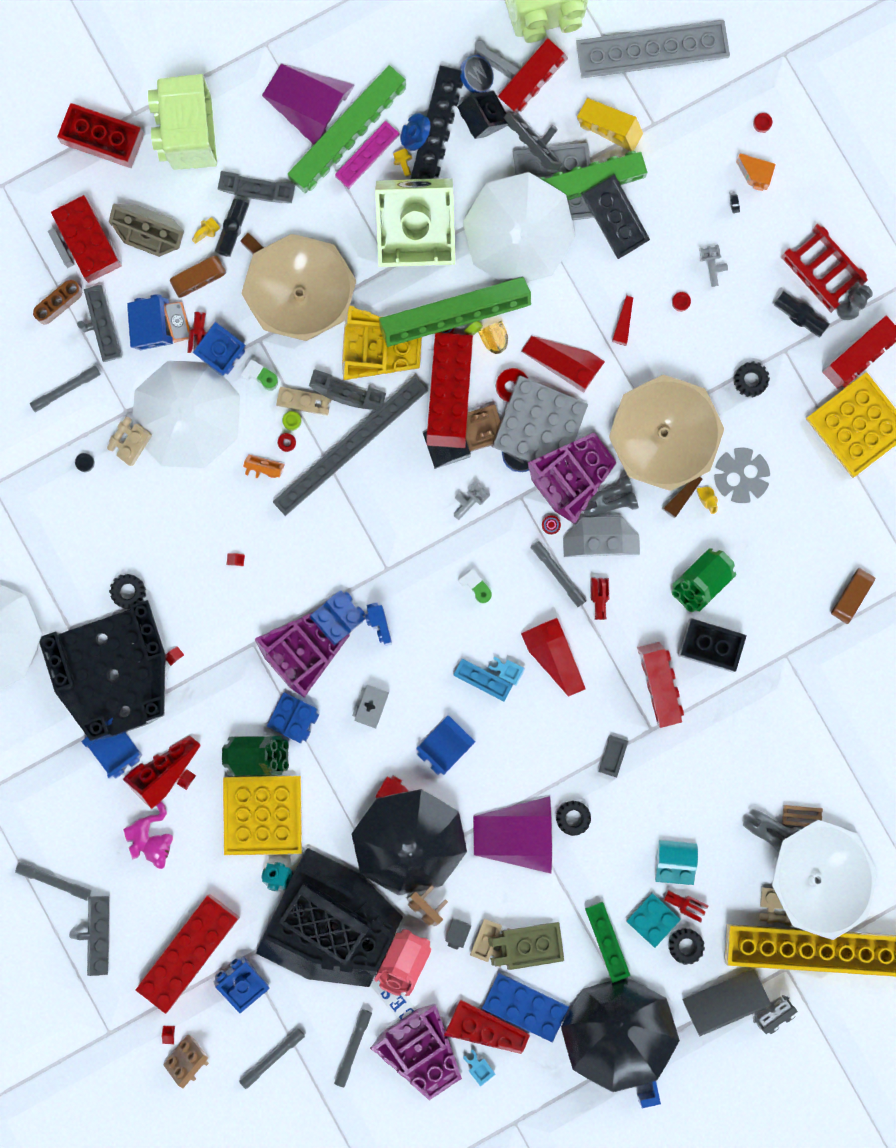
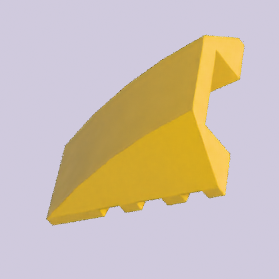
(366, 351)

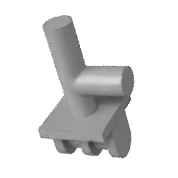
(713, 268)
(467, 504)

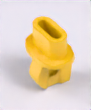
(402, 157)
(208, 229)
(707, 498)

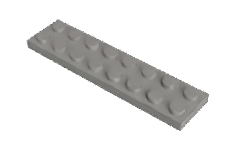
(652, 49)

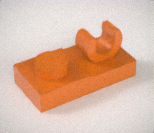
(261, 465)

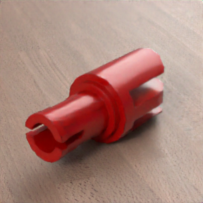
(197, 332)
(600, 596)
(683, 904)

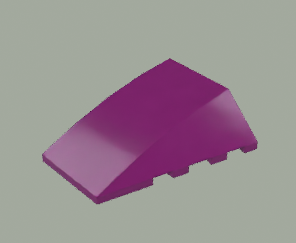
(306, 99)
(572, 475)
(298, 653)
(516, 835)
(420, 1051)

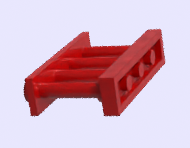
(818, 286)

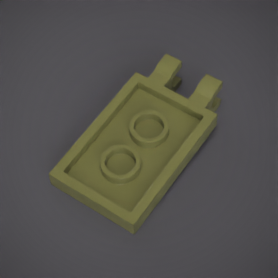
(529, 946)

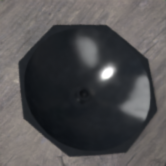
(409, 842)
(620, 1034)

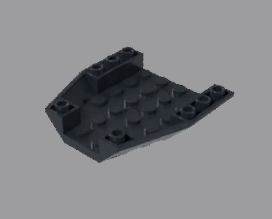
(82, 668)
(350, 890)

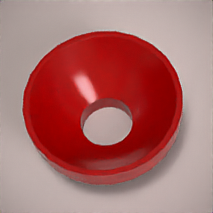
(507, 375)

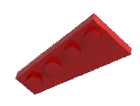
(482, 1028)

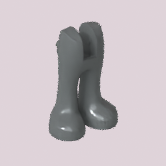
(858, 300)
(622, 487)
(768, 822)

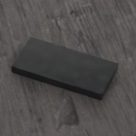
(615, 216)

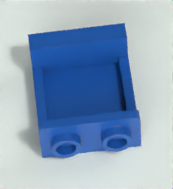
(147, 323)

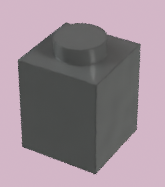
(457, 933)

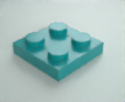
(653, 920)

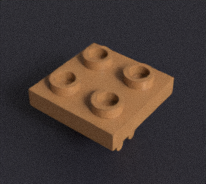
(482, 427)
(430, 915)
(186, 1061)

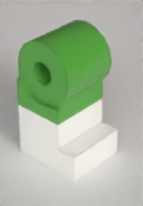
(260, 374)
(477, 585)

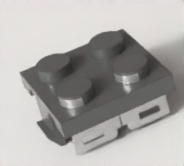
(780, 1013)

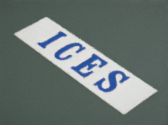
(398, 1005)

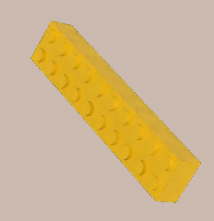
(810, 952)

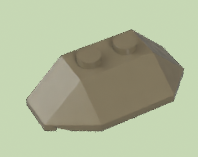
(146, 229)

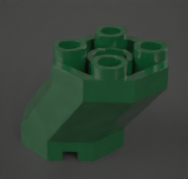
(255, 755)

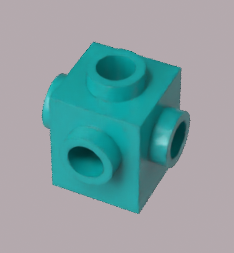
(276, 876)

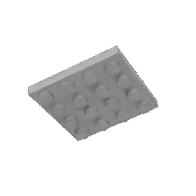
(571, 157)
(538, 421)

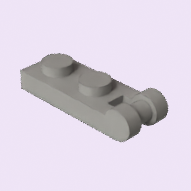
(496, 60)

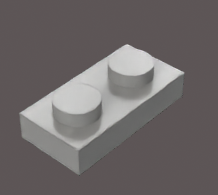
(64, 253)

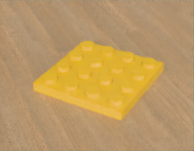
(857, 424)
(262, 815)

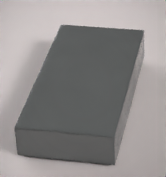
(613, 756)

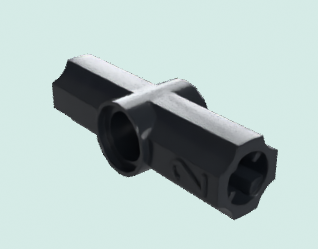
(228, 238)
(801, 314)

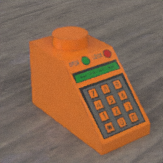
(756, 171)

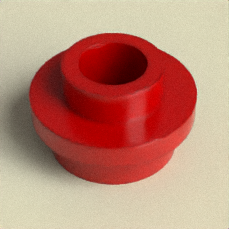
(282, 438)

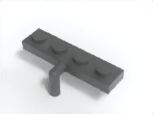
(537, 145)
(101, 323)
(97, 936)

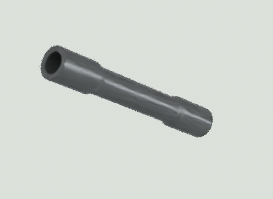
(84, 377)
(545, 557)
(33, 873)
(345, 1068)
(254, 1074)

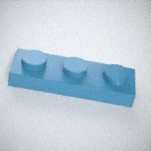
(483, 680)

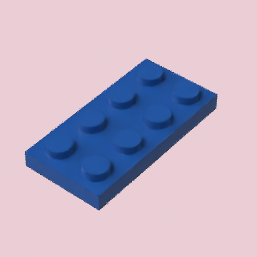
(525, 1007)

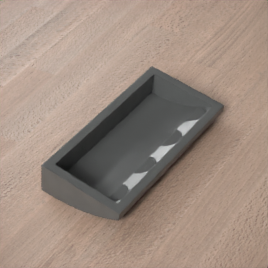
(726, 1002)

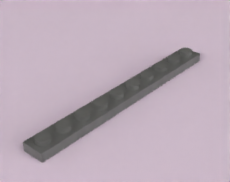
(350, 446)

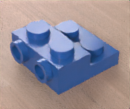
(219, 349)
(338, 617)
(377, 619)
(293, 718)
(240, 984)

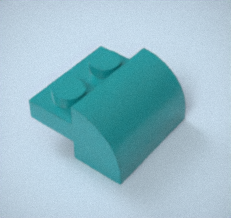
(676, 862)

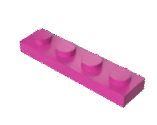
(367, 154)

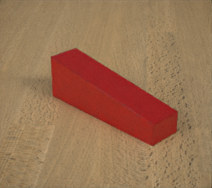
(622, 329)

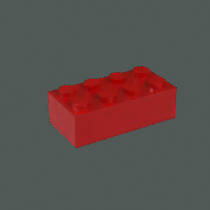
(100, 135)
(86, 239)
(865, 349)

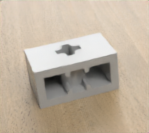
(379, 700)

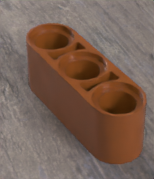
(197, 276)
(48, 303)
(853, 596)

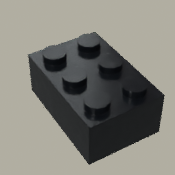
(712, 645)

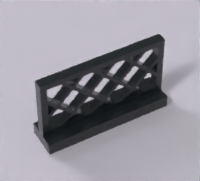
(337, 911)

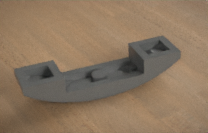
(256, 189)
(346, 394)

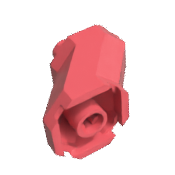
(403, 963)

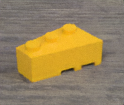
(610, 124)

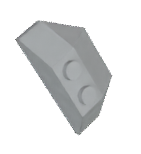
(601, 538)

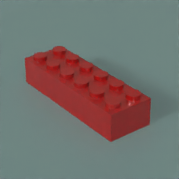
(449, 390)
(187, 953)

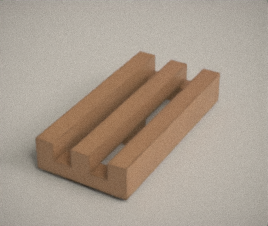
(784, 818)

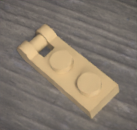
(302, 401)

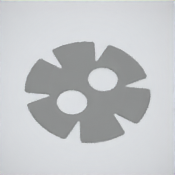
(742, 459)

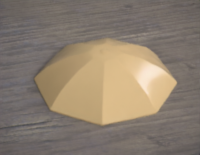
(298, 287)
(666, 432)

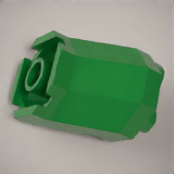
(704, 580)

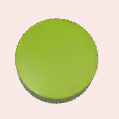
(473, 328)
(291, 420)

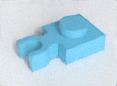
(509, 671)
(481, 1070)

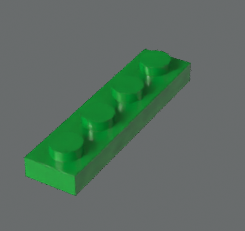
(607, 942)

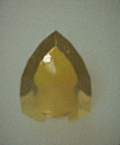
(495, 337)

